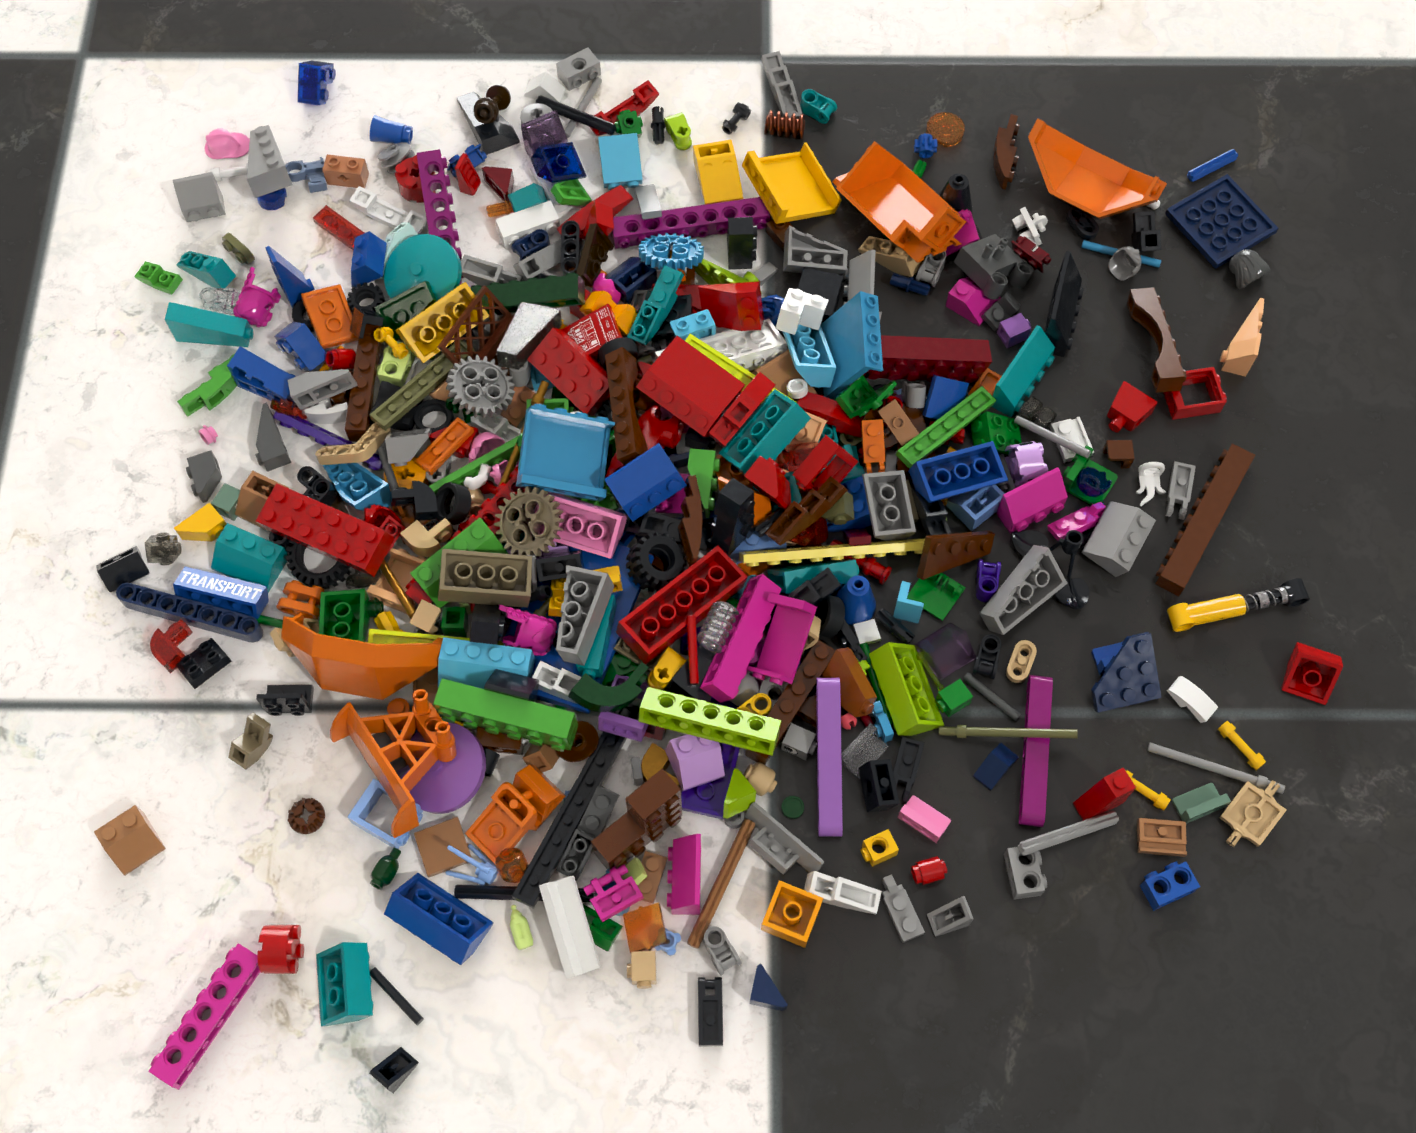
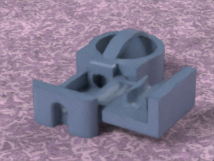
(314, 172)

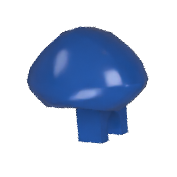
(771, 307)

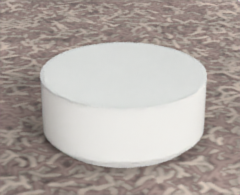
(797, 388)

